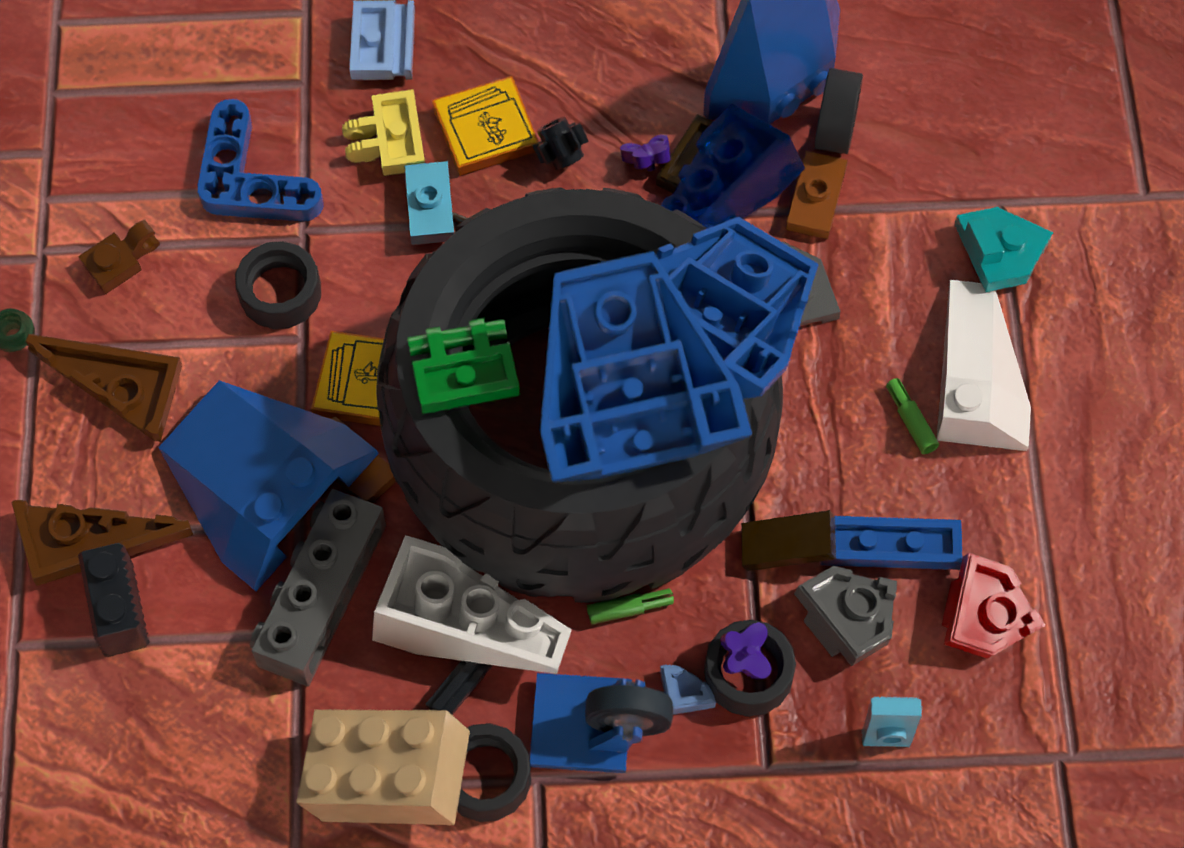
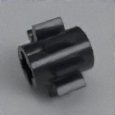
(560, 143)

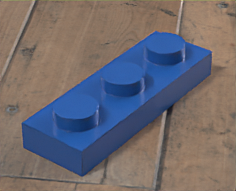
(897, 543)

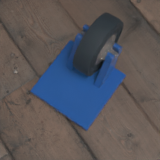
(593, 721)

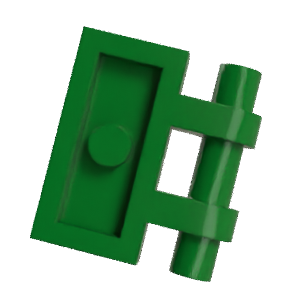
(464, 376)

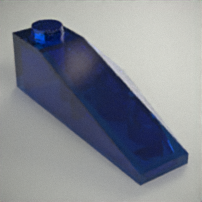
(736, 169)

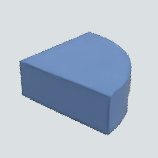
(686, 690)

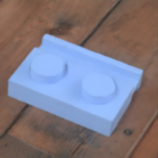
(382, 40)

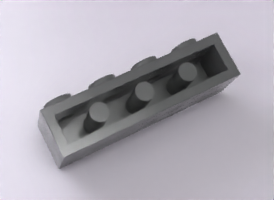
(318, 587)

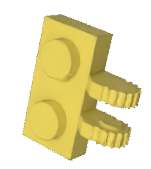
(397, 132)

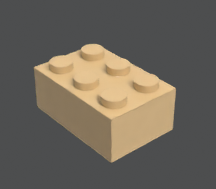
(384, 766)

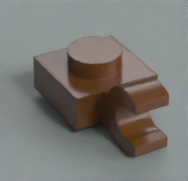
(115, 260)

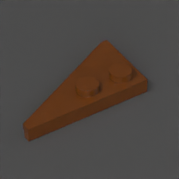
(126, 381)
(59, 534)

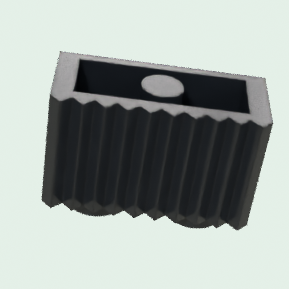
(113, 600)

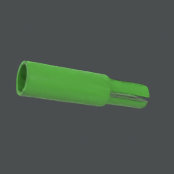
(912, 417)
(628, 606)

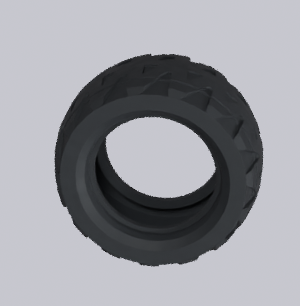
(504, 513)

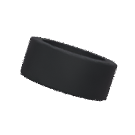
(838, 110)
(272, 256)
(750, 703)
(507, 803)

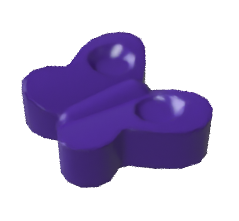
(645, 156)
(746, 652)

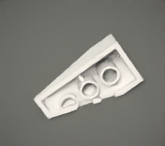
(981, 380)
(454, 613)

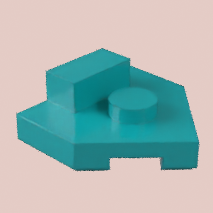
(1001, 246)

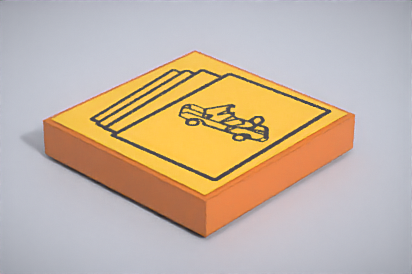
(485, 125)
(349, 379)

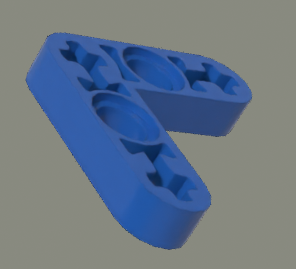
(241, 185)

